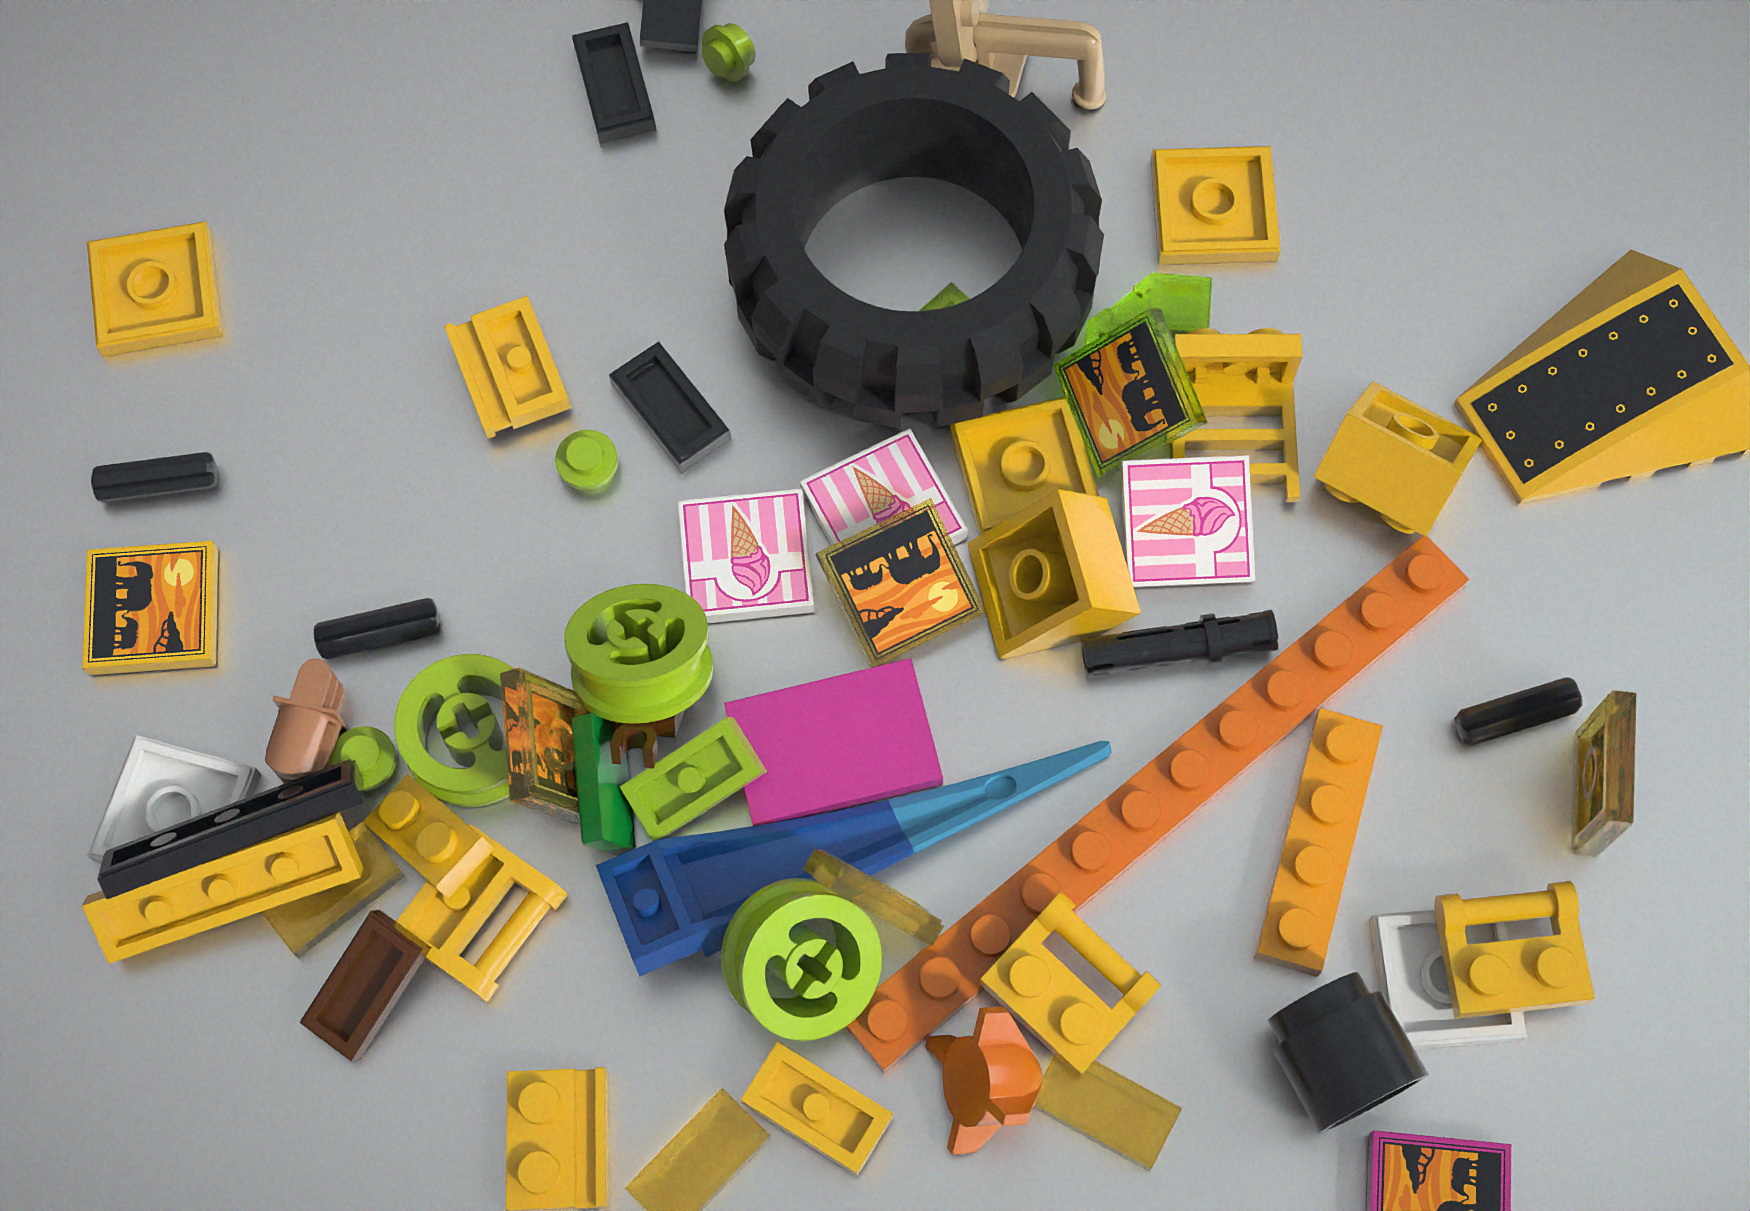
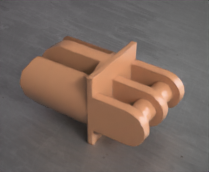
(306, 723)

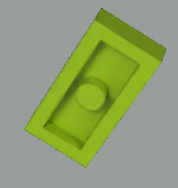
(693, 779)

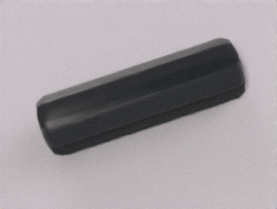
(154, 477)
(377, 628)
(1518, 711)

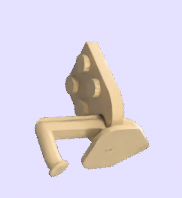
(1003, 42)

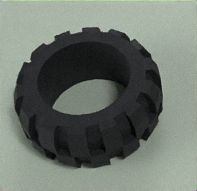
(925, 126)

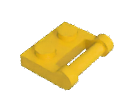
(453, 922)
(1515, 972)
(1054, 1000)

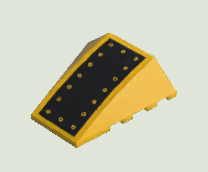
(1613, 387)

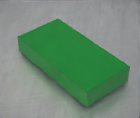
(603, 808)

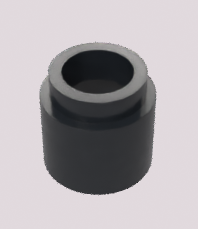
(1344, 1051)

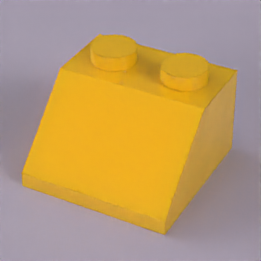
(1396, 459)
(1053, 574)

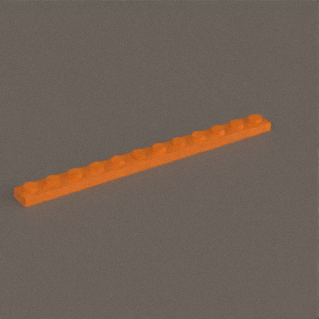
(1159, 797)

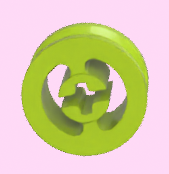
(639, 653)
(452, 692)
(830, 980)

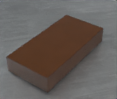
(365, 985)

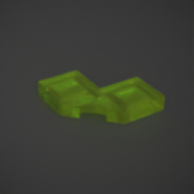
(1181, 298)

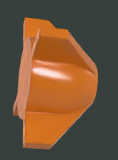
(986, 1078)

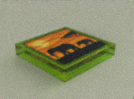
(1130, 392)

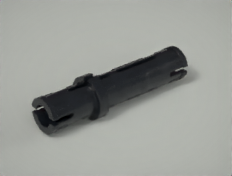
(1194, 641)

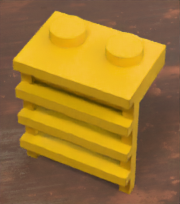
(1245, 378)

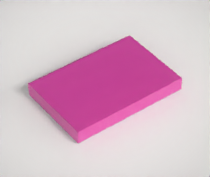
(837, 742)

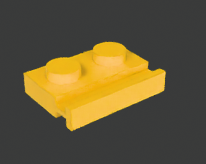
(508, 366)
(557, 1140)

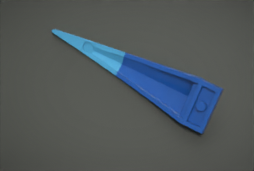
(686, 889)

